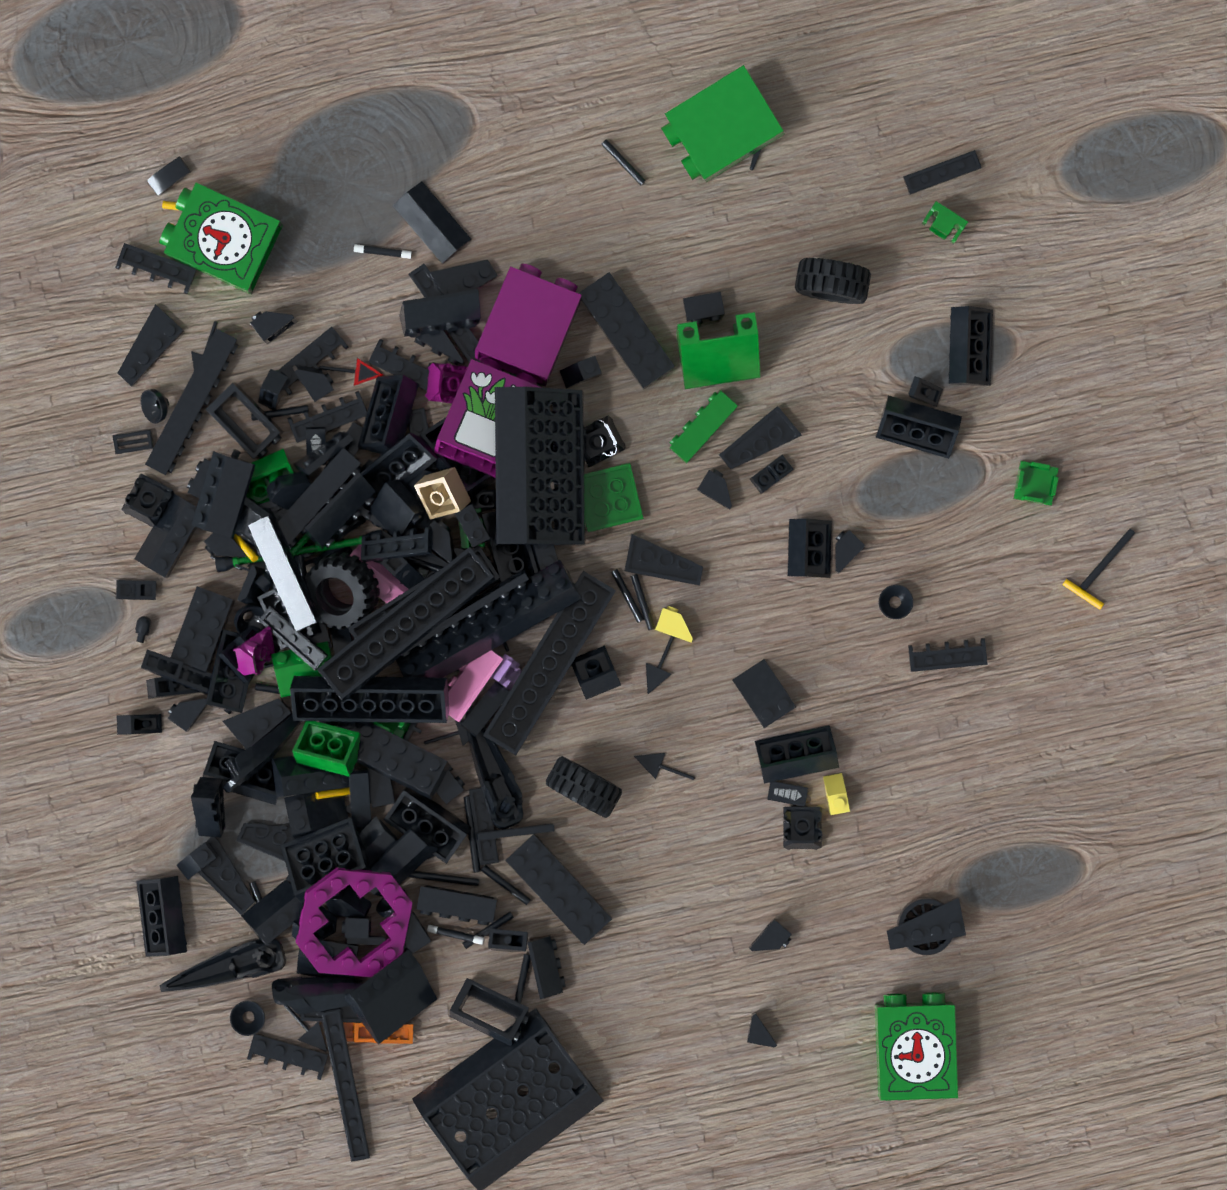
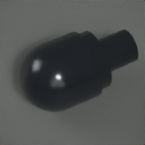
(143, 628)

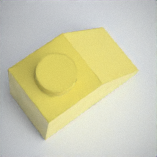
(673, 624)
(836, 794)

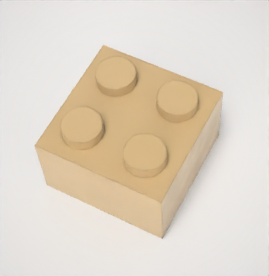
(442, 493)

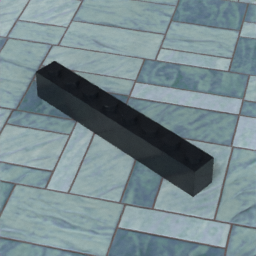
(191, 401)

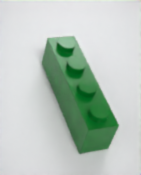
(703, 427)

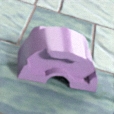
(507, 672)

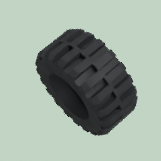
(833, 280)
(356, 576)
(583, 787)

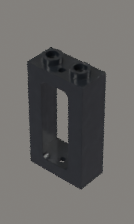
(216, 411)
(473, 989)

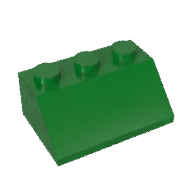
(265, 472)
(289, 664)
(327, 747)

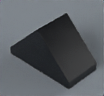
(758, 1033)

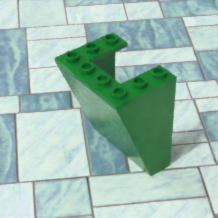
(720, 358)

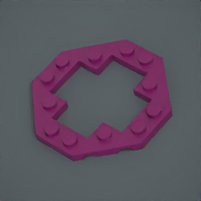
(346, 962)

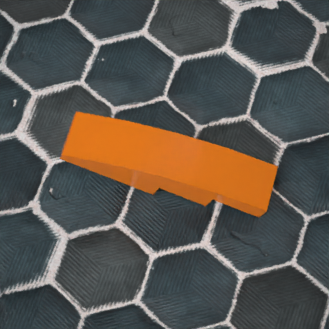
(358, 1033)

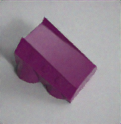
(444, 382)
(255, 652)

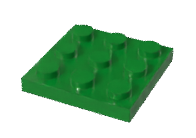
(611, 498)

